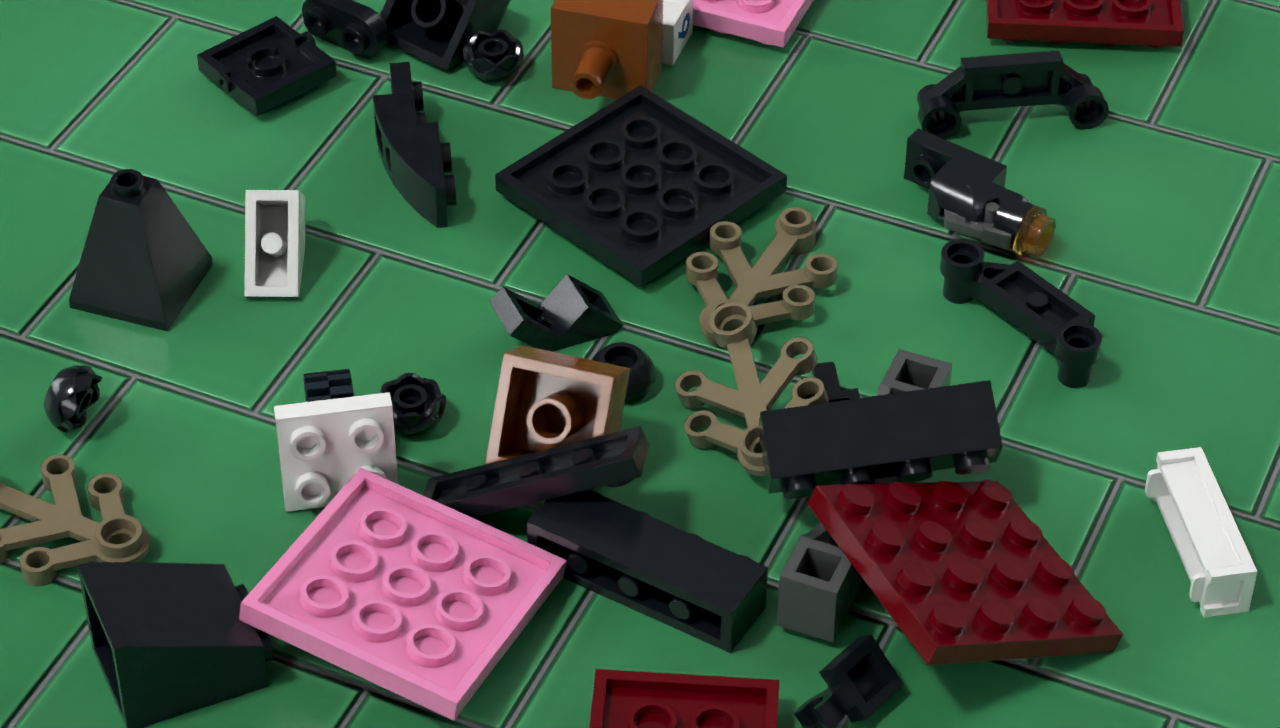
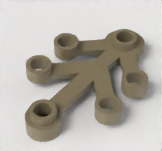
(792, 235)
(735, 331)
(112, 540)

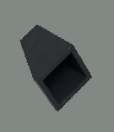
(171, 637)

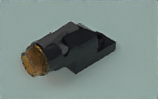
(972, 197)

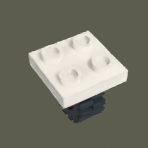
(332, 439)

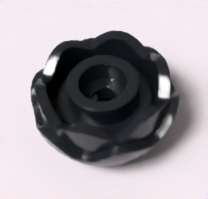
(493, 55)
(630, 356)
(70, 396)
(415, 403)

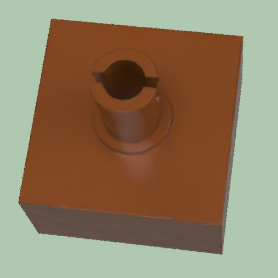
(606, 46)
(553, 402)

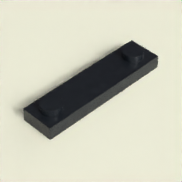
(543, 475)

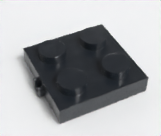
(267, 65)

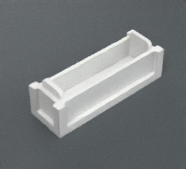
(1203, 532)

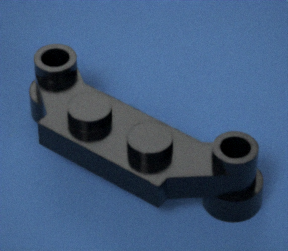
(1006, 83)
(1028, 304)

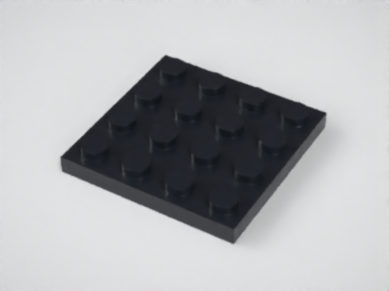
(640, 184)

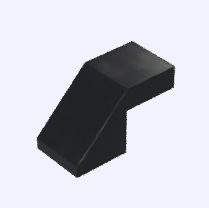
(565, 318)

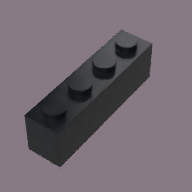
(880, 438)
(652, 566)

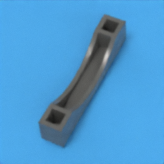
(818, 577)

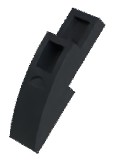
(413, 148)

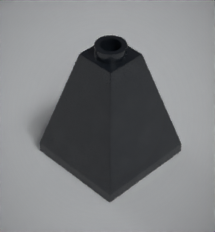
(138, 255)

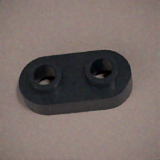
(346, 25)

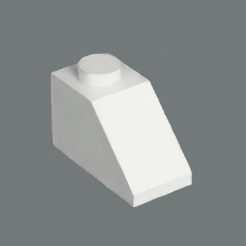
(274, 242)

